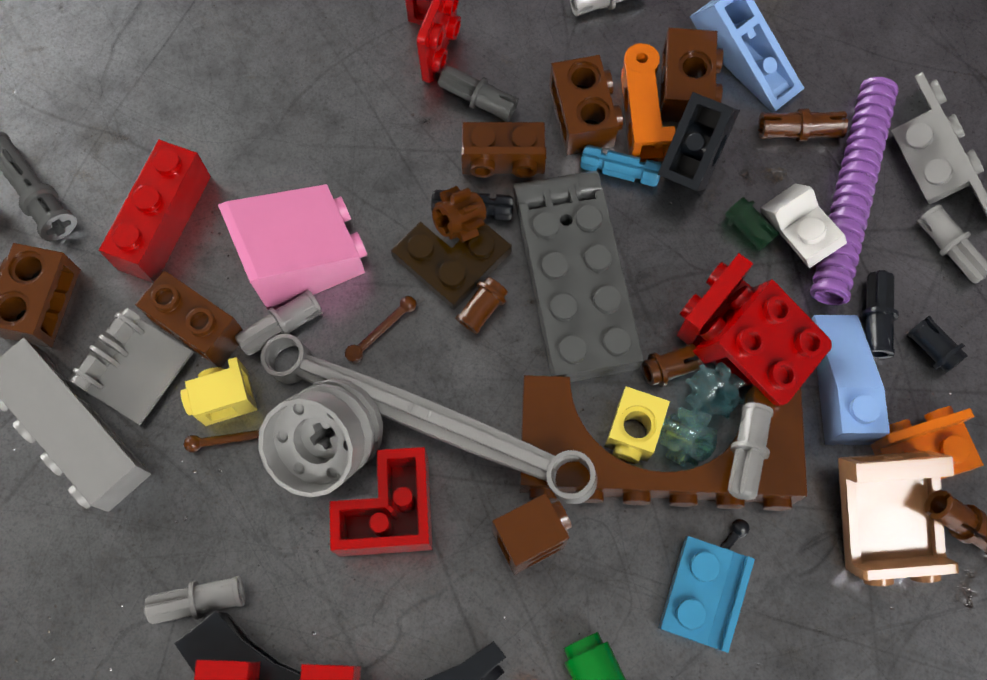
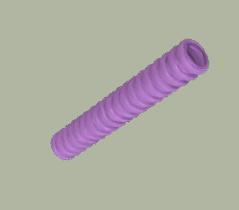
(856, 188)

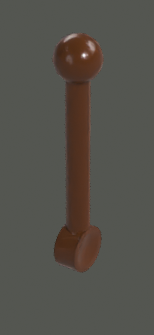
(354, 353)
(194, 443)

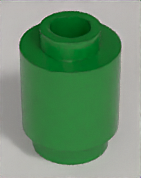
(592, 660)

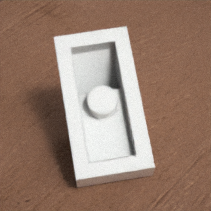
(804, 224)

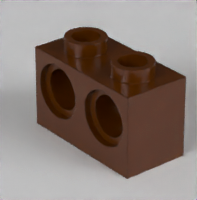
(578, 105)
(42, 298)
(190, 319)
(532, 532)

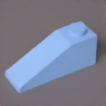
(750, 50)
(850, 385)

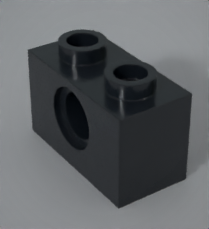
(698, 142)

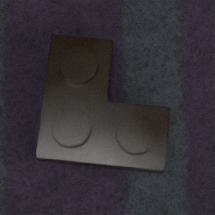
(448, 270)

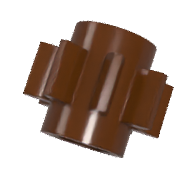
(459, 214)

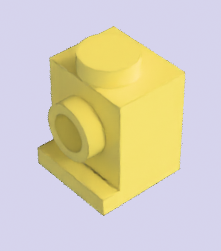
(219, 394)

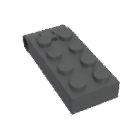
(577, 277)

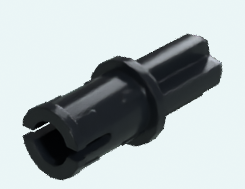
(880, 314)

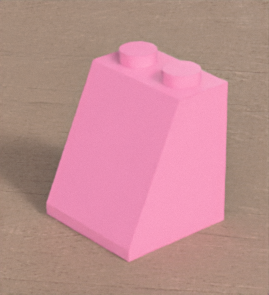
(293, 242)

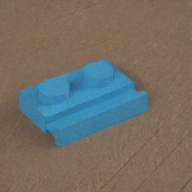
(706, 593)

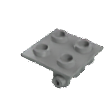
(130, 366)

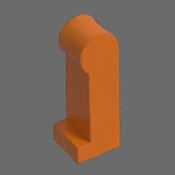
(641, 105)

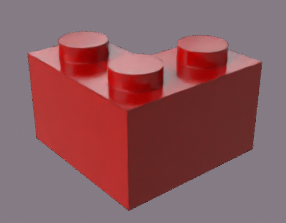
(394, 520)

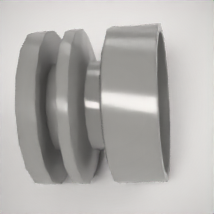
(303, 449)

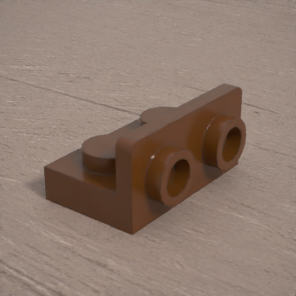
(503, 148)

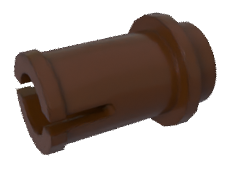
(482, 305)
(664, 367)

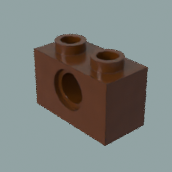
(686, 54)

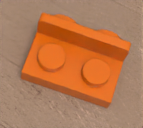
(941, 433)

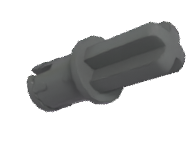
(478, 93)

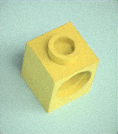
(645, 409)

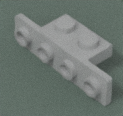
(936, 153)

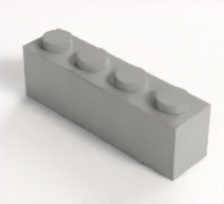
(67, 429)

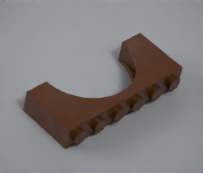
(555, 427)

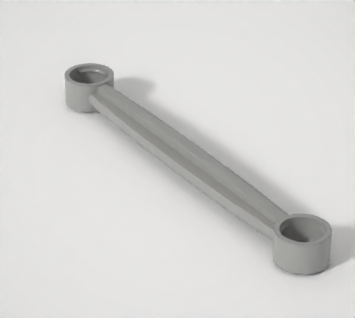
(434, 419)

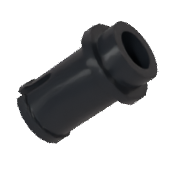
(938, 345)

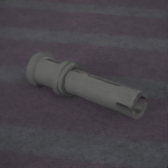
(42, 212)

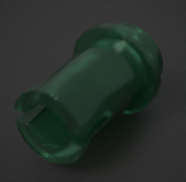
(751, 223)

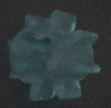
(715, 390)
(688, 436)

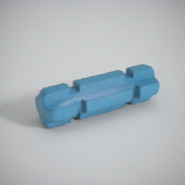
(620, 165)

